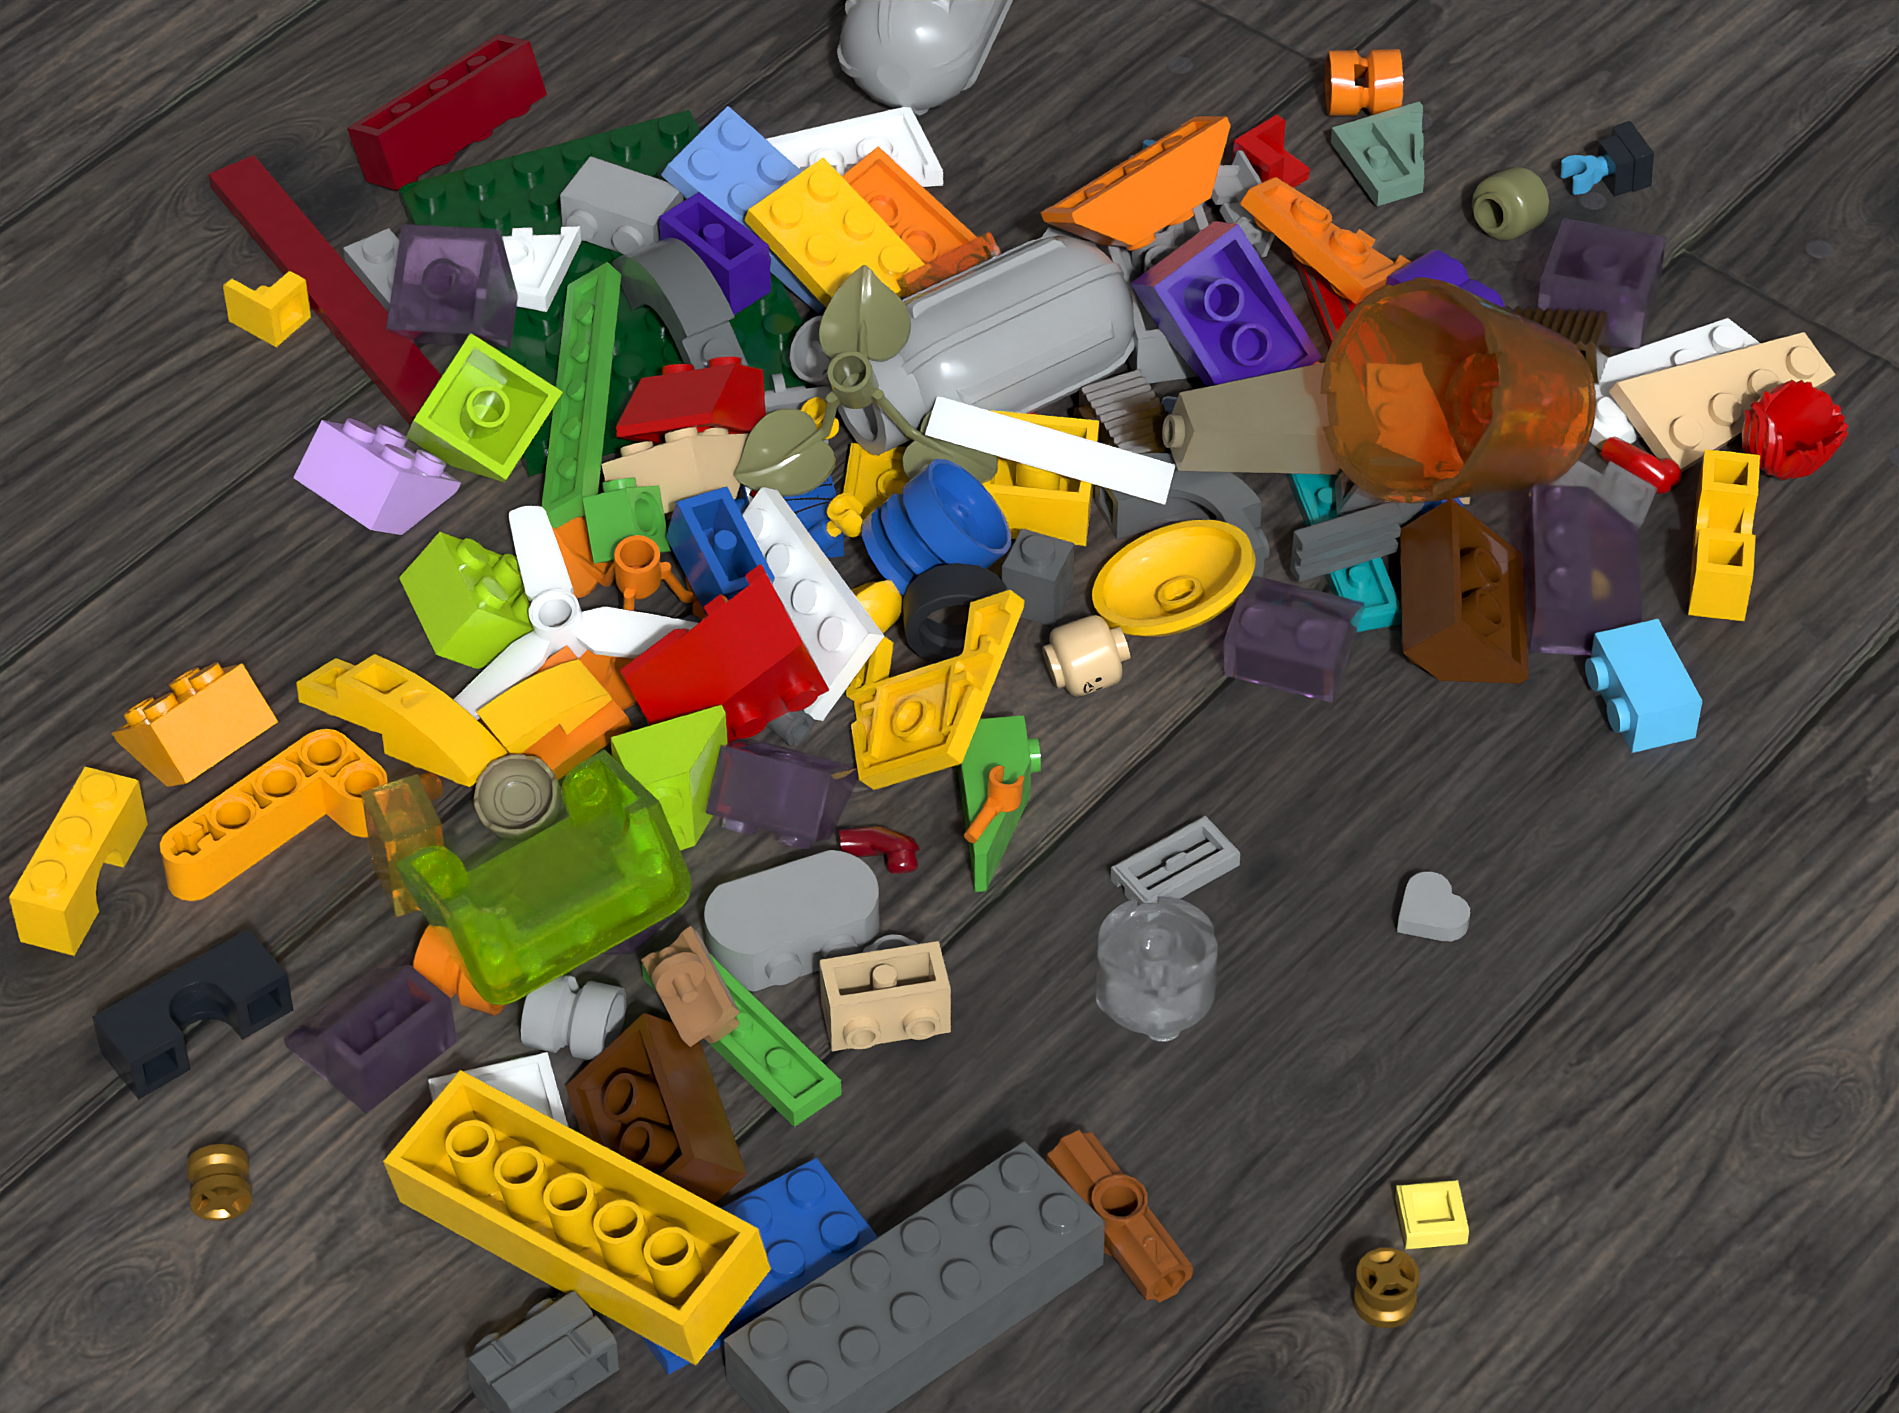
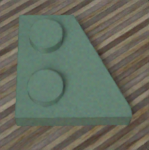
(1385, 152)

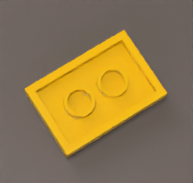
(829, 232)

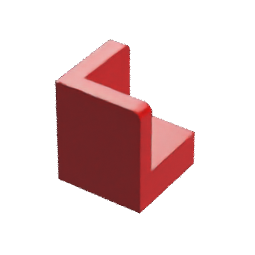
(1267, 154)

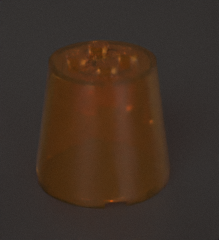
(1452, 396)

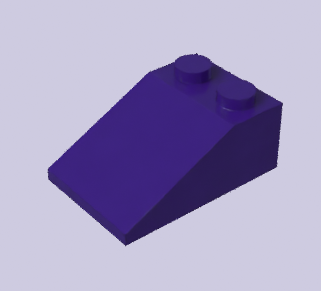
(1224, 309)

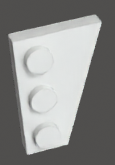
(540, 263)

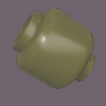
(1510, 203)

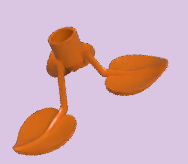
(636, 575)

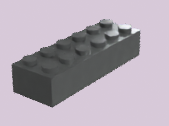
(920, 1294)

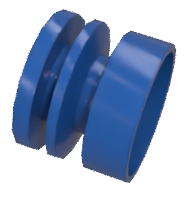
(934, 523)

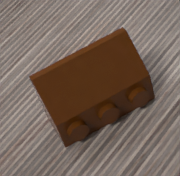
(1462, 599)
(659, 1108)

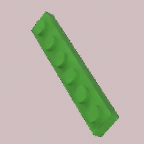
(585, 381)

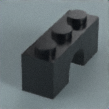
(228, 983)

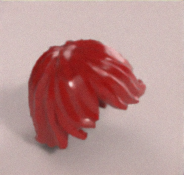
(1793, 430)

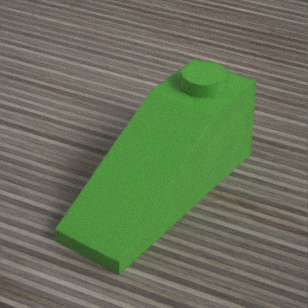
(994, 744)

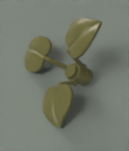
(858, 326)

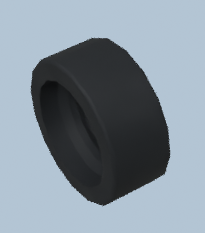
(938, 589)

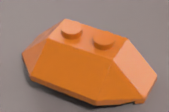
(1148, 189)

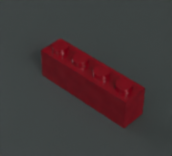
(447, 112)

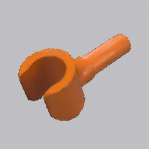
(998, 799)

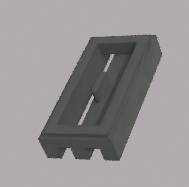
(1345, 541)

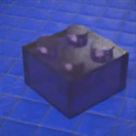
(1605, 271)

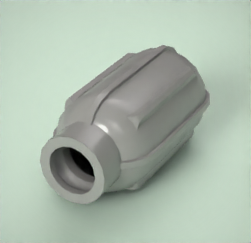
(918, 49)
(1005, 337)

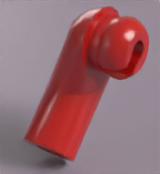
(1659, 473)

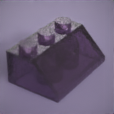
(1578, 569)

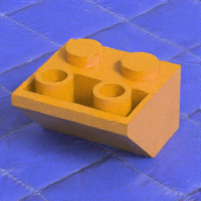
(196, 724)

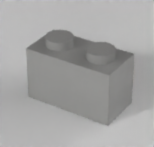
(616, 205)

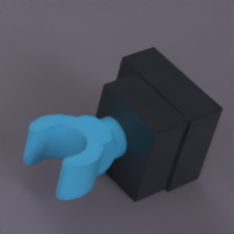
(1621, 163)

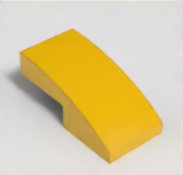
(534, 707)

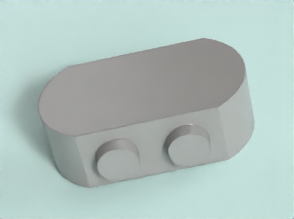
(791, 917)

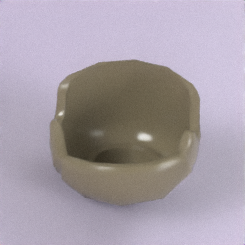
(517, 797)

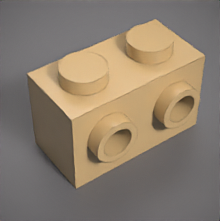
(885, 996)

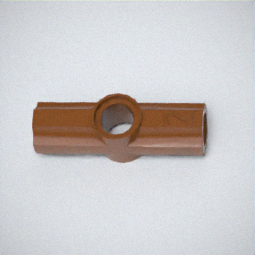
(1135, 1239)

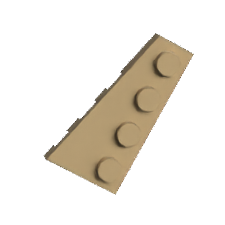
(1706, 400)

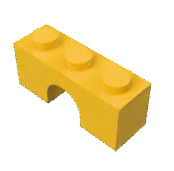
(1723, 535)
(58, 888)

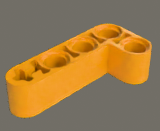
(267, 809)

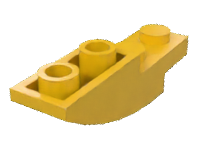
(411, 714)

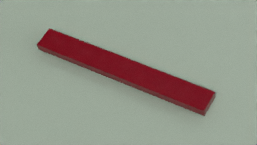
(332, 286)

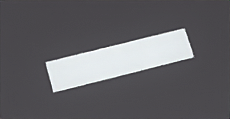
(1050, 450)

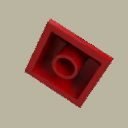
(705, 398)

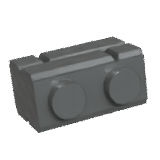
(544, 1359)

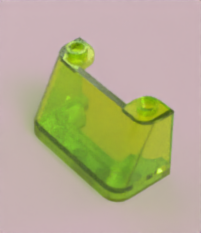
(559, 892)

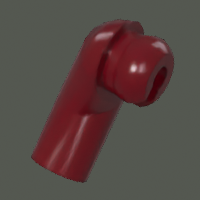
(881, 841)

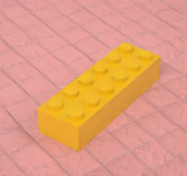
(578, 1216)

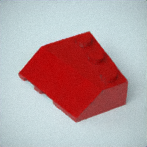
(736, 657)

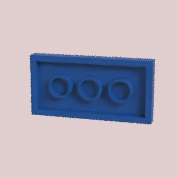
(805, 1233)

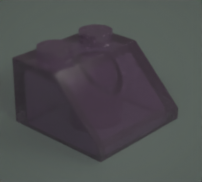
(452, 286)
(1291, 638)
(780, 792)

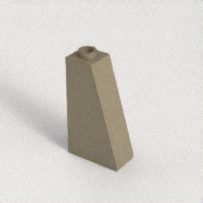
(1254, 426)

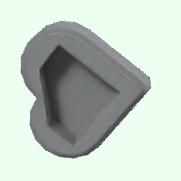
(1432, 909)

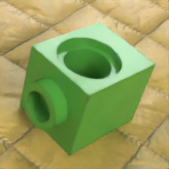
(622, 513)

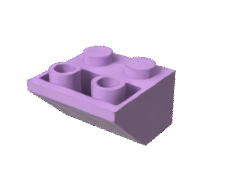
(374, 475)

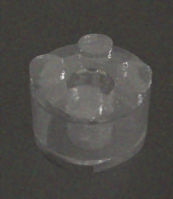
(1156, 966)

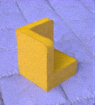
(267, 311)

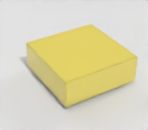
(1431, 1214)

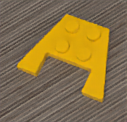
(929, 714)

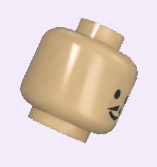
(1085, 655)

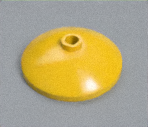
(1174, 578)

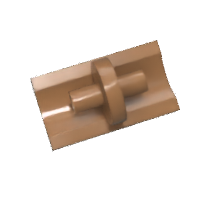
(692, 989)

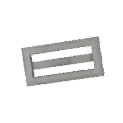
(1182, 871)

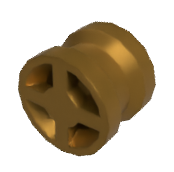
(219, 1182)
(1382, 1271)

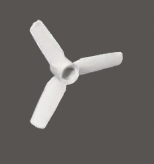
(553, 604)

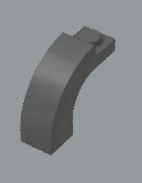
(684, 296)
(1190, 497)

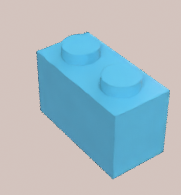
(1644, 686)

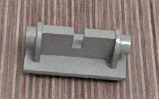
(1229, 190)

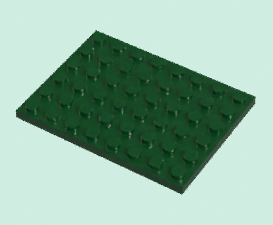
(526, 194)

